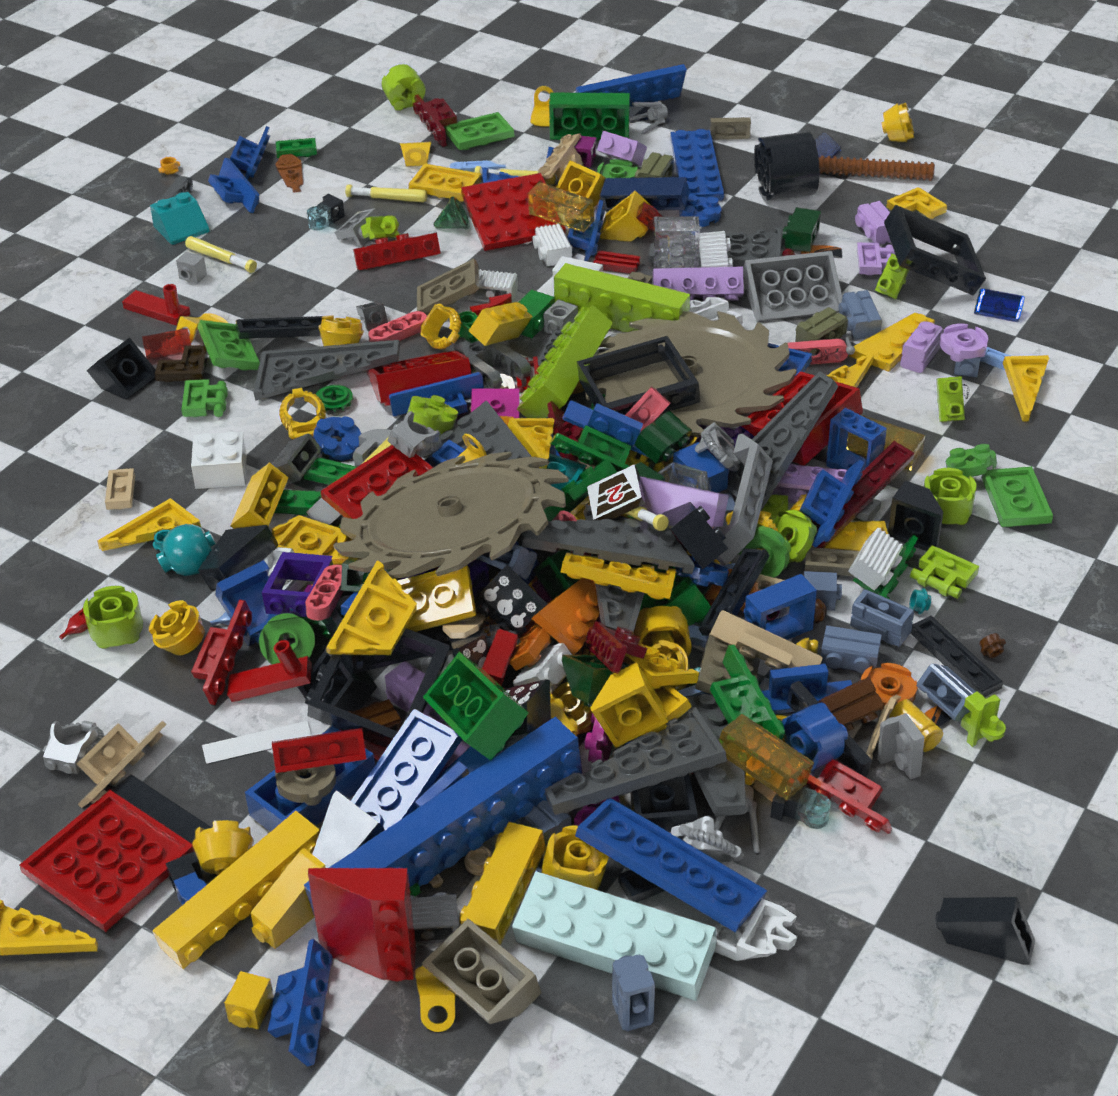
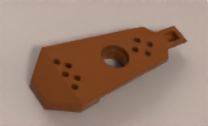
(290, 171)

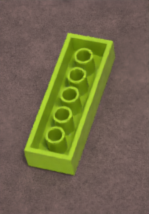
(618, 297)
(559, 372)

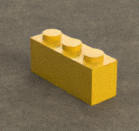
(500, 323)
(260, 498)

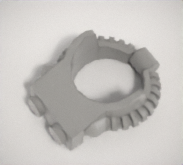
(414, 438)
(720, 445)
(65, 757)
(705, 838)

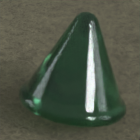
(452, 216)

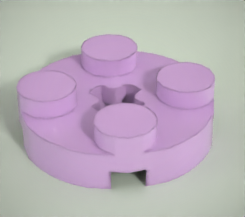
(963, 342)

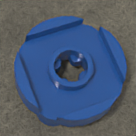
(706, 208)
(340, 427)
(713, 573)

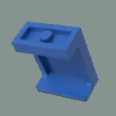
(247, 586)

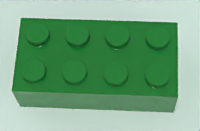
(588, 114)
(475, 706)

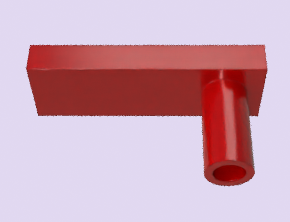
(165, 309)
(271, 678)
(318, 750)

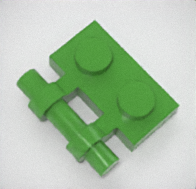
(197, 400)

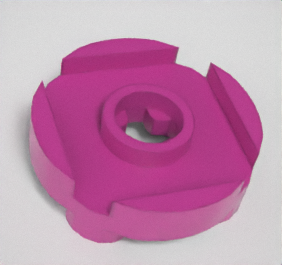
(598, 743)

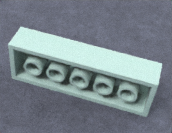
(603, 928)

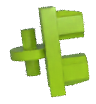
(380, 227)
(892, 278)
(950, 399)
(982, 718)

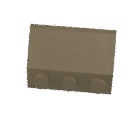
(483, 974)

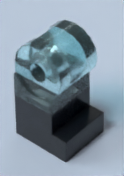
(325, 213)
(803, 807)

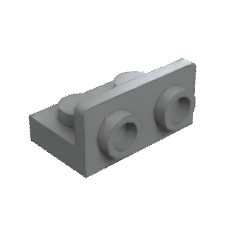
(352, 227)
(901, 742)

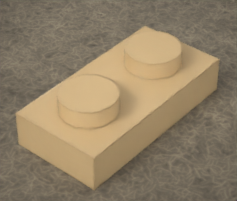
(120, 489)

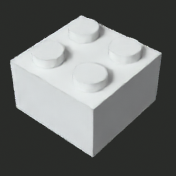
(219, 460)

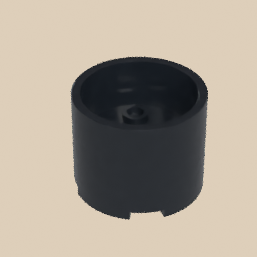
(787, 165)

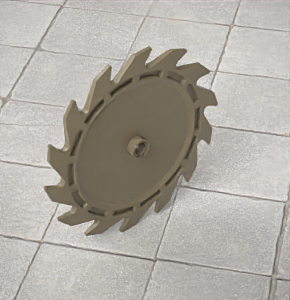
(729, 363)
(452, 514)

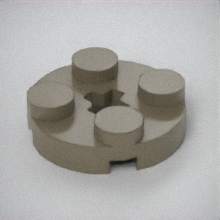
(306, 790)

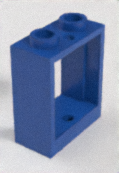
(848, 421)
(793, 592)

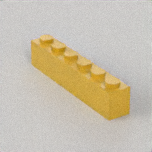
(233, 892)

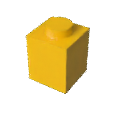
(249, 1000)

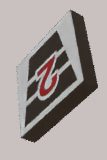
(616, 494)

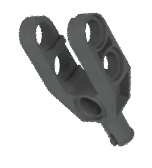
(483, 359)

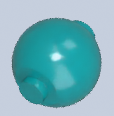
(185, 549)

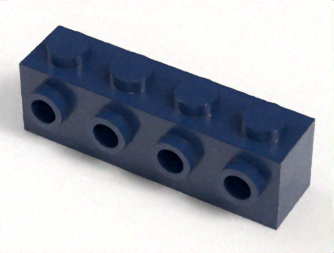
(659, 192)

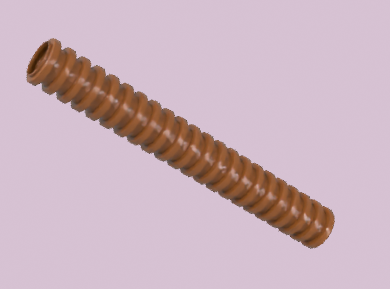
(878, 168)

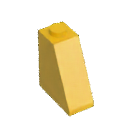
(286, 903)

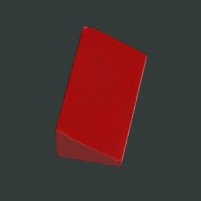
(500, 654)

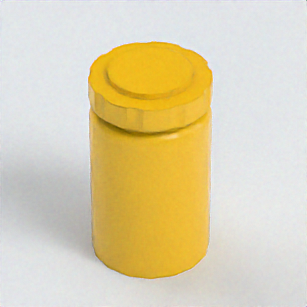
(931, 732)

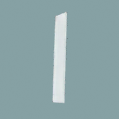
(253, 742)

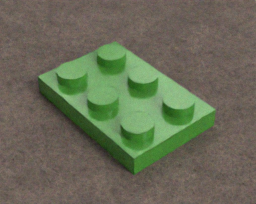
(479, 131)
(226, 347)
(1017, 497)

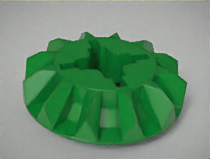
(343, 397)

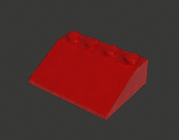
(416, 373)
(844, 397)
(366, 919)

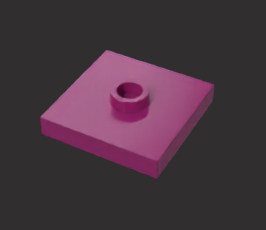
(501, 400)

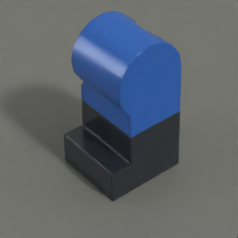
(185, 876)

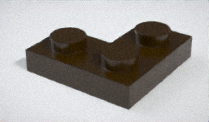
(190, 367)

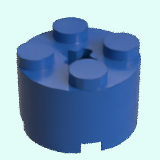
(815, 734)

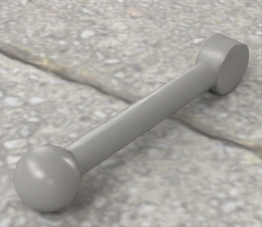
(850, 349)

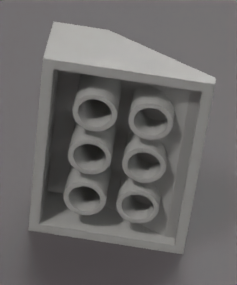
(791, 285)

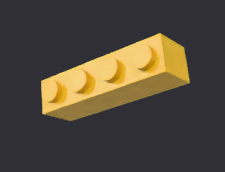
(504, 880)

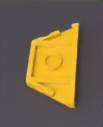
(307, 536)
(374, 617)

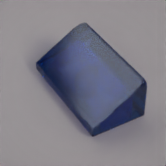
(826, 146)
(999, 305)

